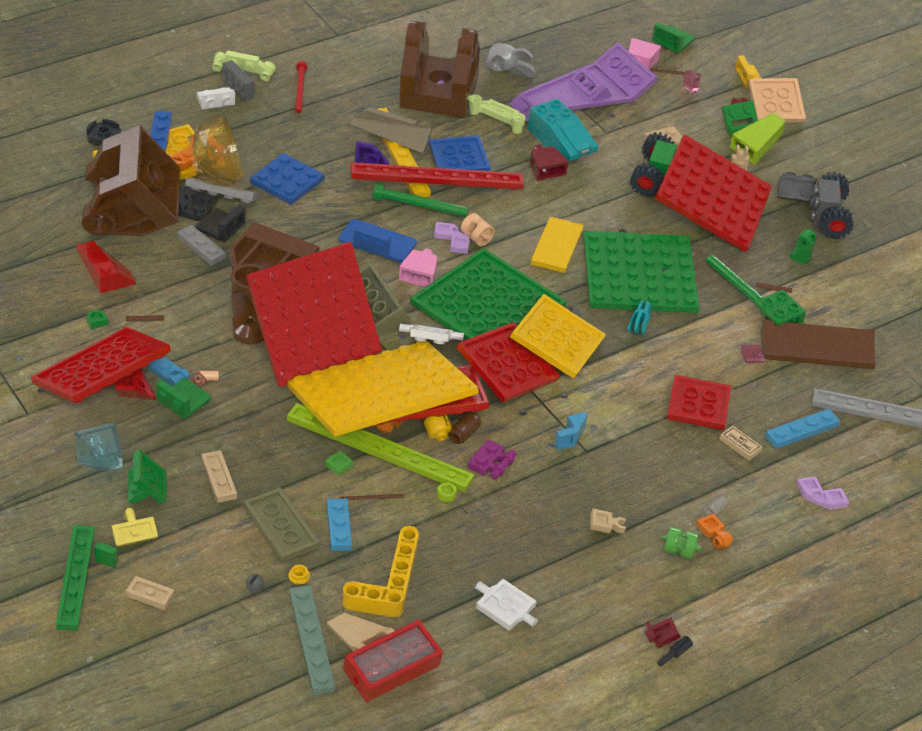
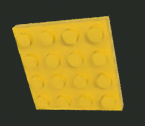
(558, 336)

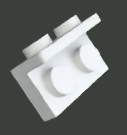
(216, 98)

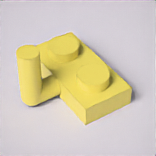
(134, 530)

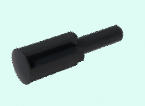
(676, 650)

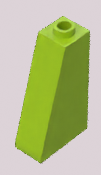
(759, 136)

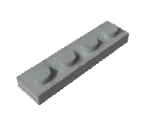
(229, 192)

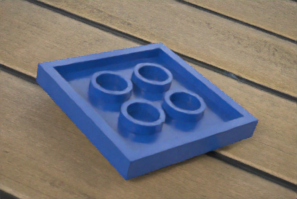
(459, 153)
(287, 178)

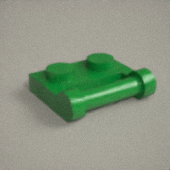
(738, 112)

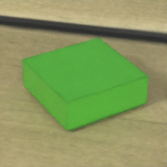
(339, 463)

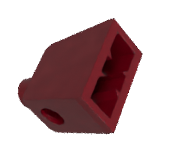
(547, 163)

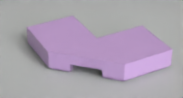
(449, 231)
(829, 499)

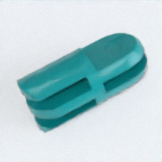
(640, 318)

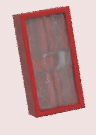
(392, 660)

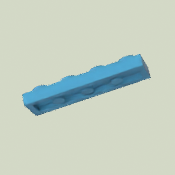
(802, 428)

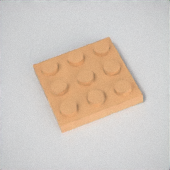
(778, 97)

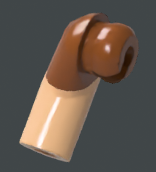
(203, 376)

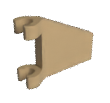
(357, 631)

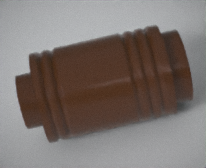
(464, 427)

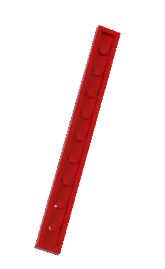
(442, 176)

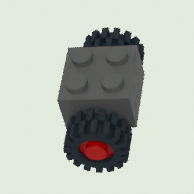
(827, 203)

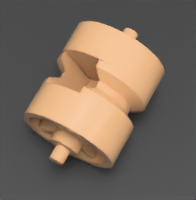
(477, 229)

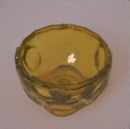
(215, 152)

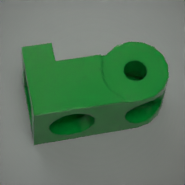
(804, 247)

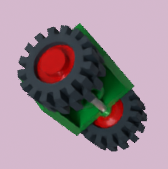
(660, 153)

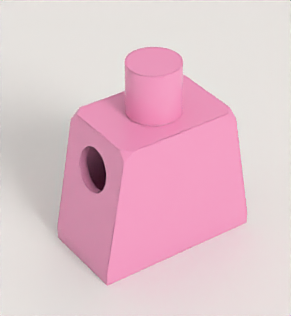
(645, 52)
(419, 268)

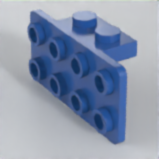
(378, 240)

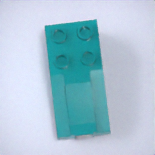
(560, 128)

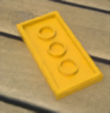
(557, 244)

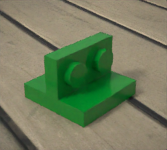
(146, 479)

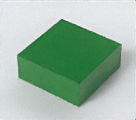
(106, 554)

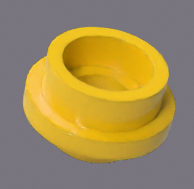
(299, 575)

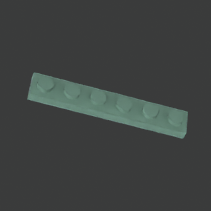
(311, 640)

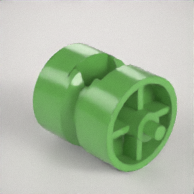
(681, 542)

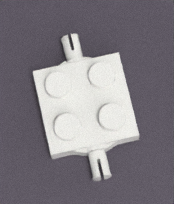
(438, 335)
(506, 604)

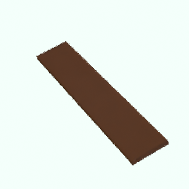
(773, 287)
(145, 318)

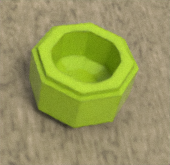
(446, 492)

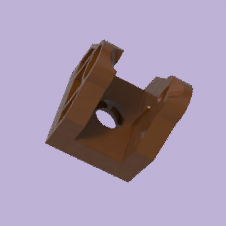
(422, 72)
(137, 189)
(253, 251)

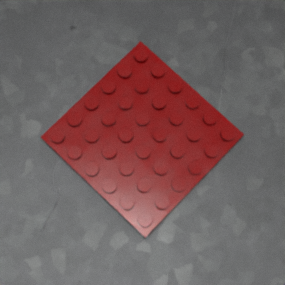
(714, 192)
(313, 312)

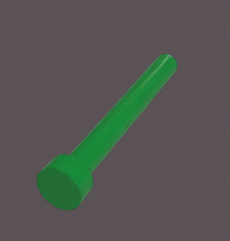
(381, 193)
(735, 280)

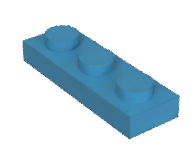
(339, 525)

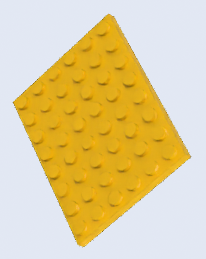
(381, 387)

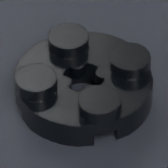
(96, 131)

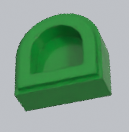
(97, 319)

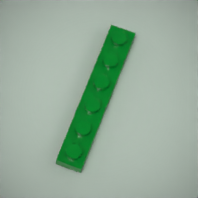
(75, 578)

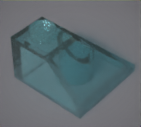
(99, 448)

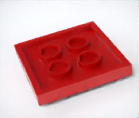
(699, 402)

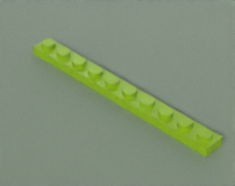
(387, 451)

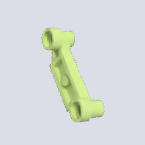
(246, 63)
(498, 111)

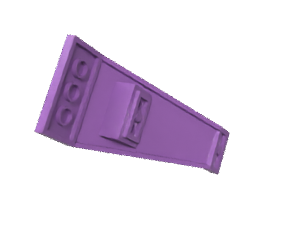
(613, 77)

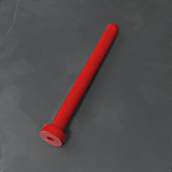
(301, 67)

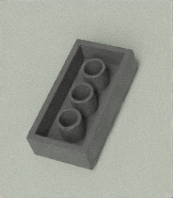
(238, 80)

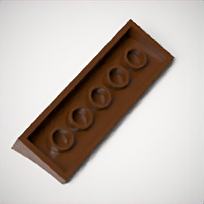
(818, 344)

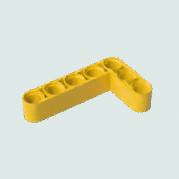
(391, 599)

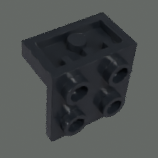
(221, 223)

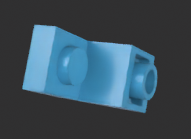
(575, 427)

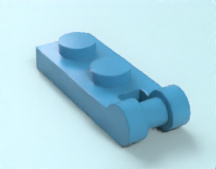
(168, 371)

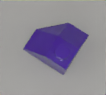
(369, 154)

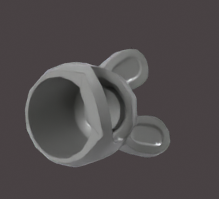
(508, 59)

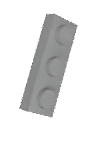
(201, 245)

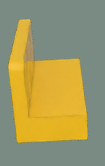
(745, 70)

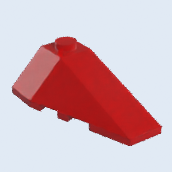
(104, 269)

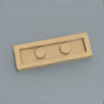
(219, 476)

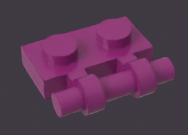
(487, 456)

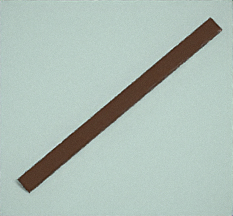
(671, 71)
(373, 497)

